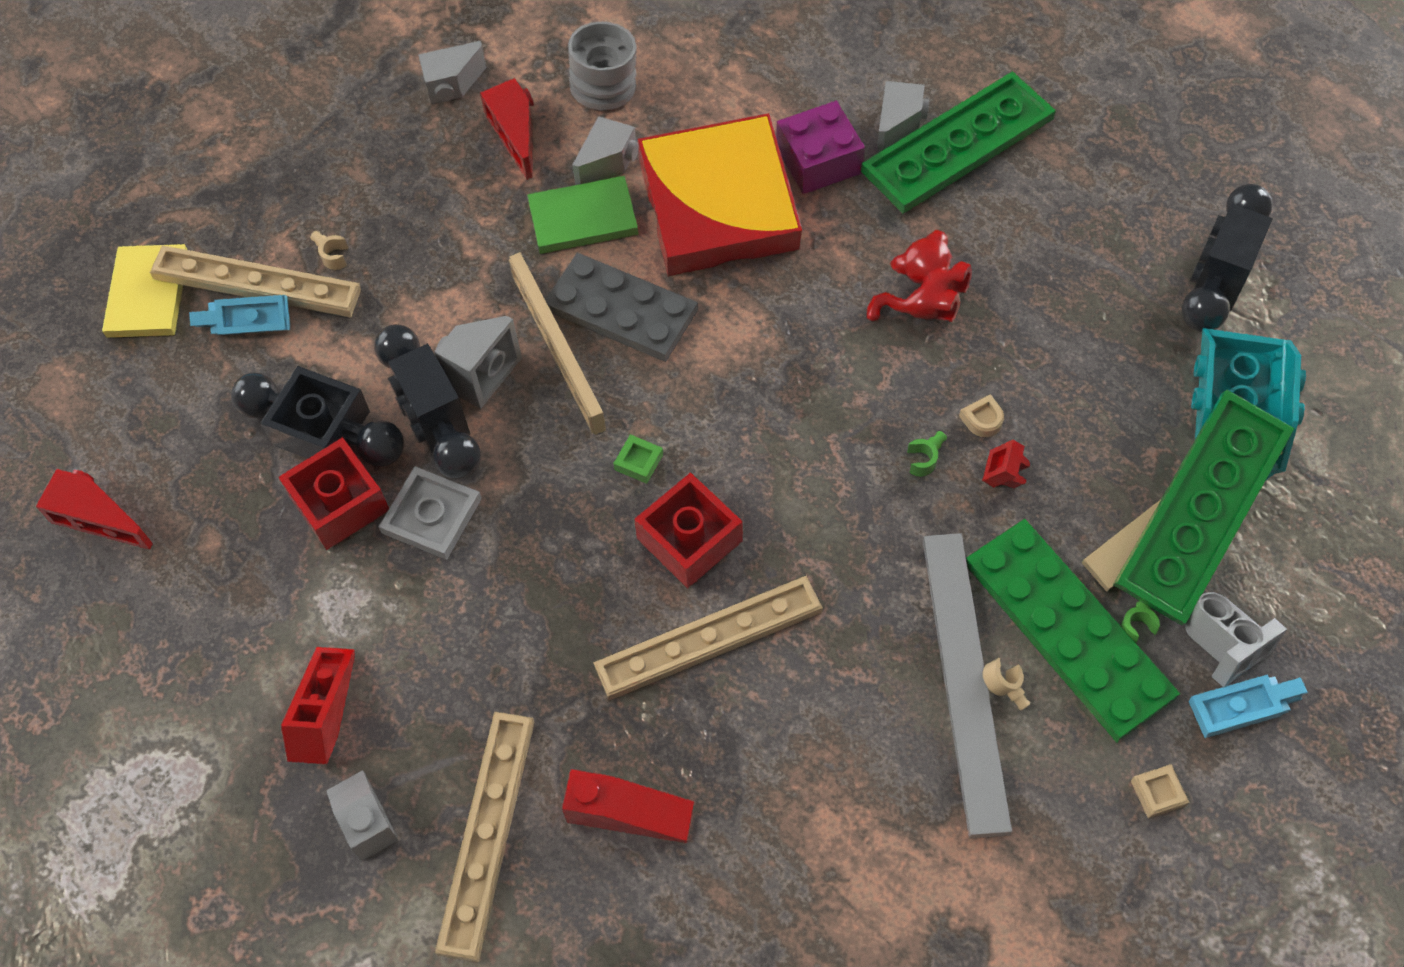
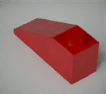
(510, 115)
(81, 505)
(318, 706)
(625, 807)

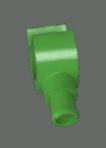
(930, 448)
(1142, 613)

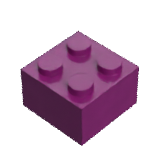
(820, 147)

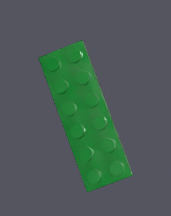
(957, 142)
(1203, 507)
(1072, 630)

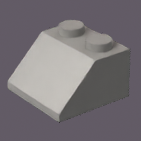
(479, 357)

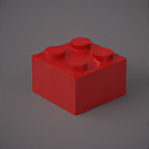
(334, 493)
(689, 530)

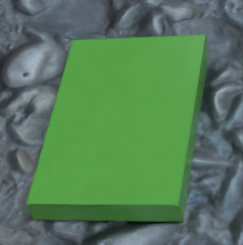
(582, 214)

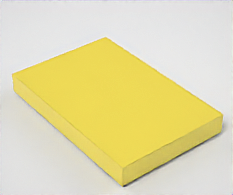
(136, 300)

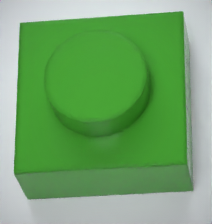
(638, 459)

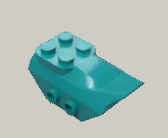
(1255, 369)

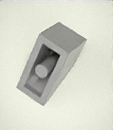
(452, 70)
(901, 112)
(605, 151)
(361, 816)

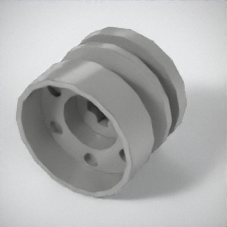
(602, 65)

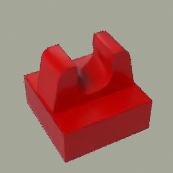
(1004, 464)

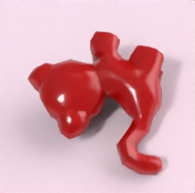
(927, 264)

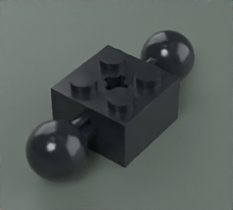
(1228, 257)
(428, 400)
(315, 414)

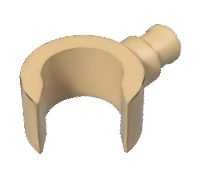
(328, 244)
(1010, 686)

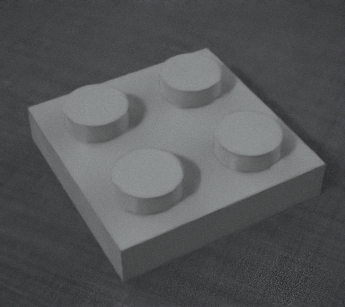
(430, 512)

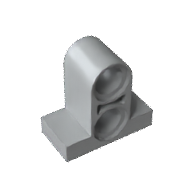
(1231, 636)

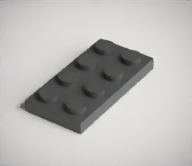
(621, 306)

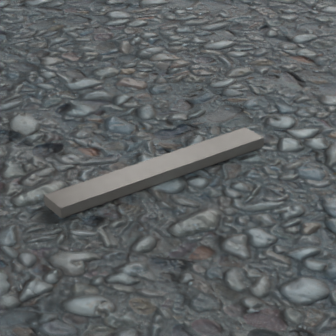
(965, 688)

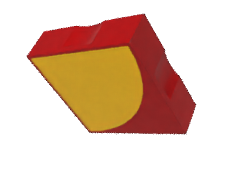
(719, 194)

